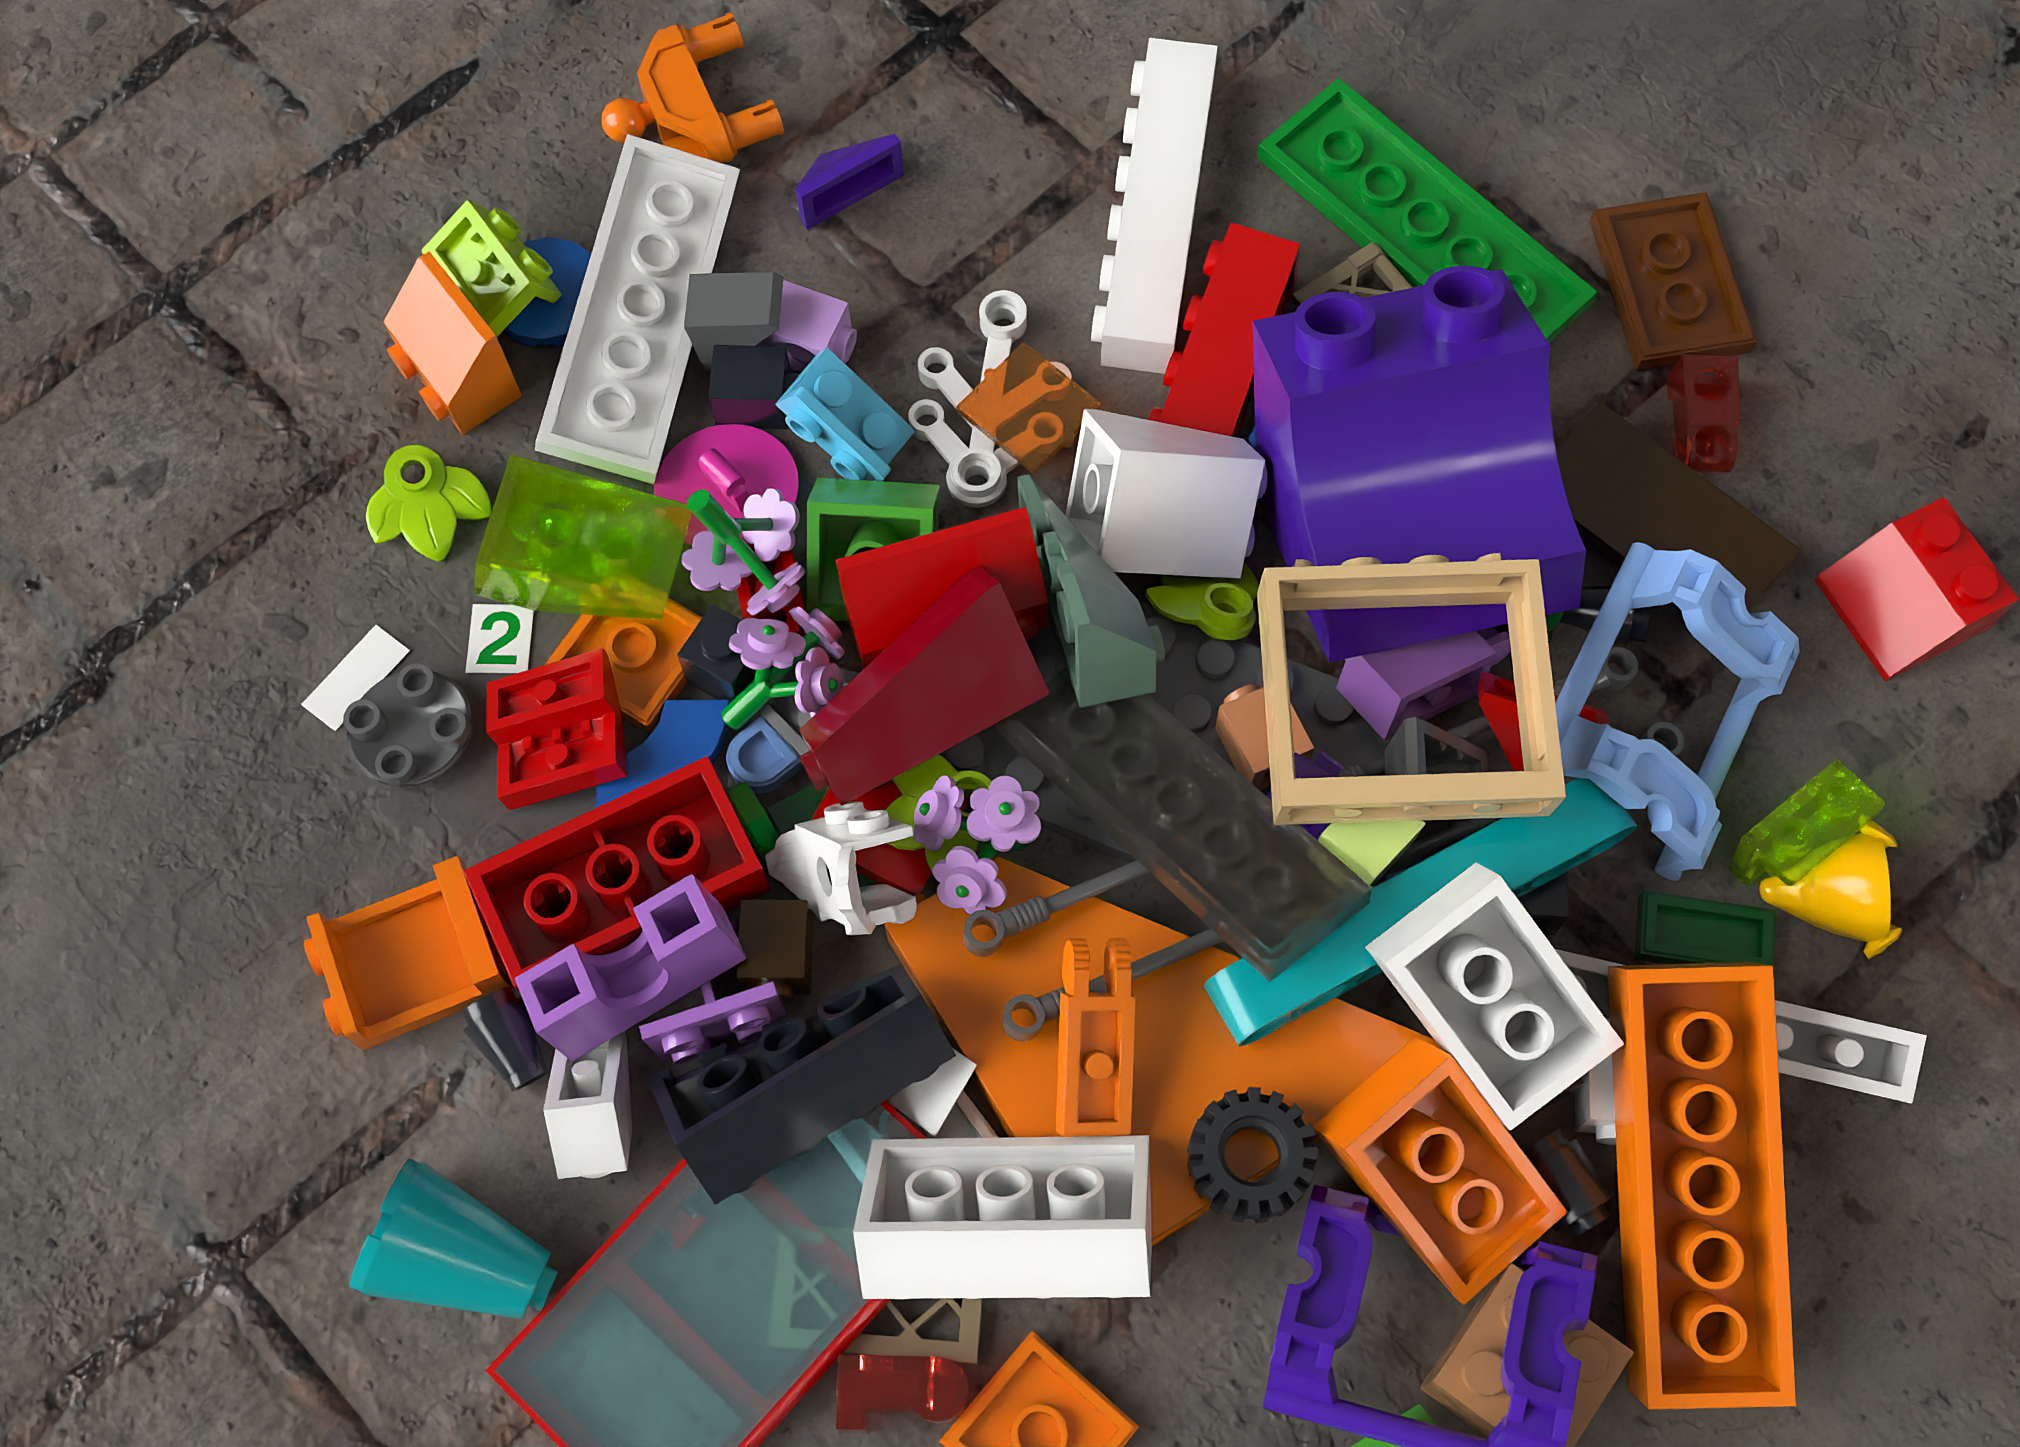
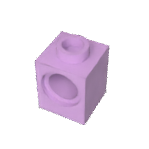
(811, 324)

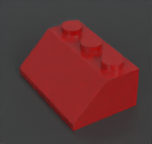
(900, 581)

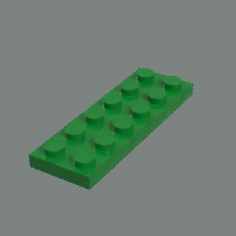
(1406, 201)

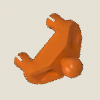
(679, 100)

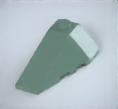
(1093, 612)

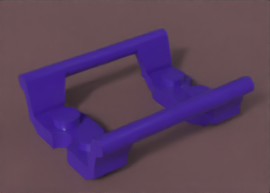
(1324, 1310)

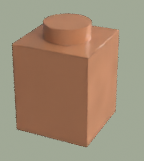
(1244, 734)

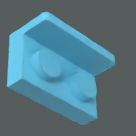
(844, 418)

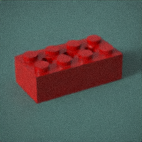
(620, 837)

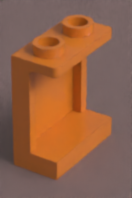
(405, 959)

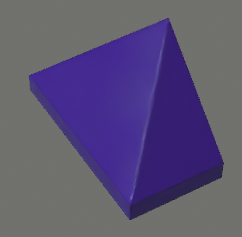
(847, 176)

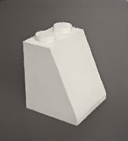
(1164, 496)

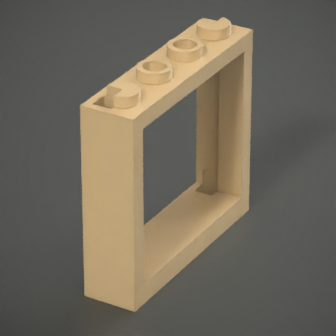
(1421, 582)

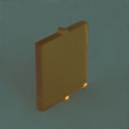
(1027, 407)

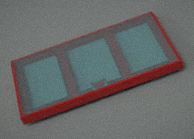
(706, 1313)

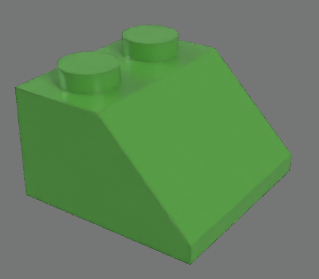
(856, 518)

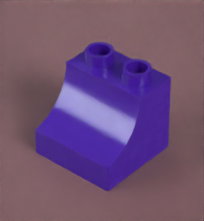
(1412, 436)

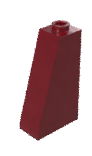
(925, 692)

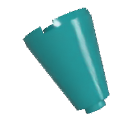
(450, 1251)

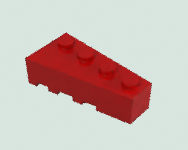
(1215, 373)

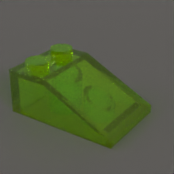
(579, 544)

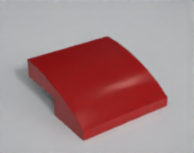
(556, 729)

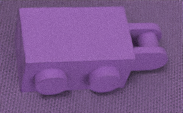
(1420, 677)

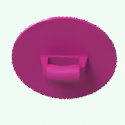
(730, 465)

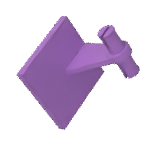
(694, 1030)

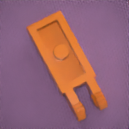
(1095, 1043)

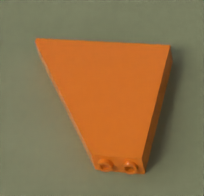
(1179, 1037)

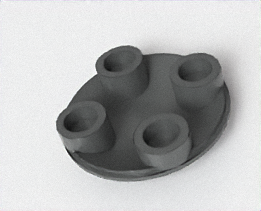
(409, 727)

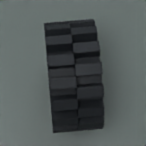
(1282, 1125)

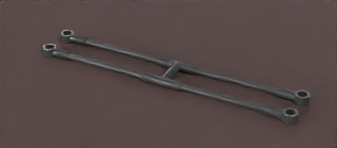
(1038, 910)

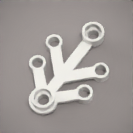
(980, 456)

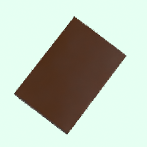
(1672, 280)

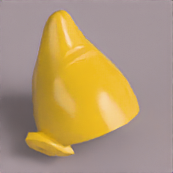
(1845, 891)

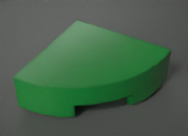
(753, 818)

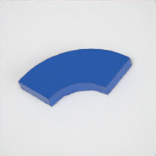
(684, 735)

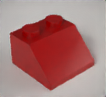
(1916, 589)

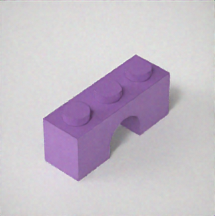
(590, 998)

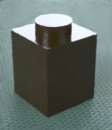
(777, 946)

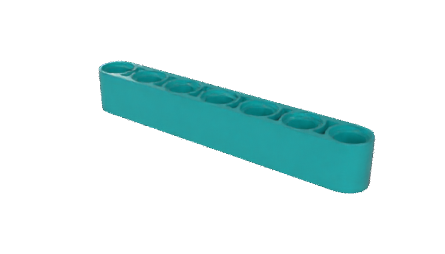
(1516, 848)

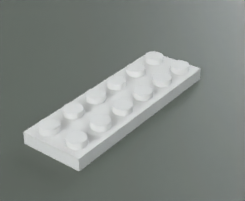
(628, 328)

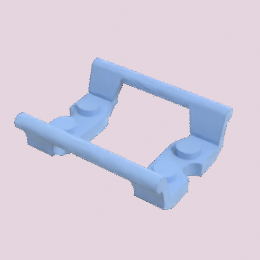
(1643, 770)

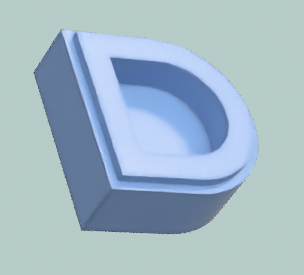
(762, 757)

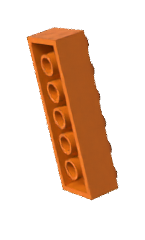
(1701, 1186)

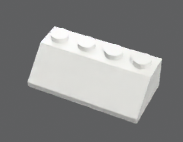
(1005, 1218)

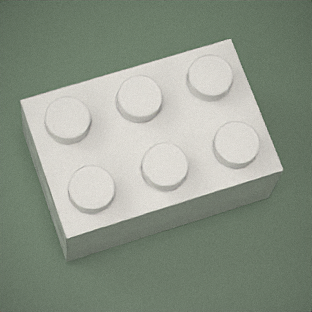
(1495, 994)

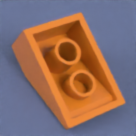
(1440, 1167)

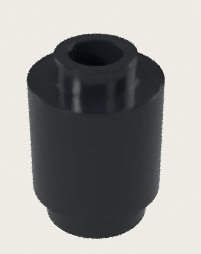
(1572, 1181)

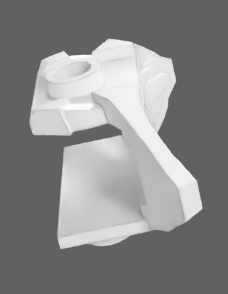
(802, 858)

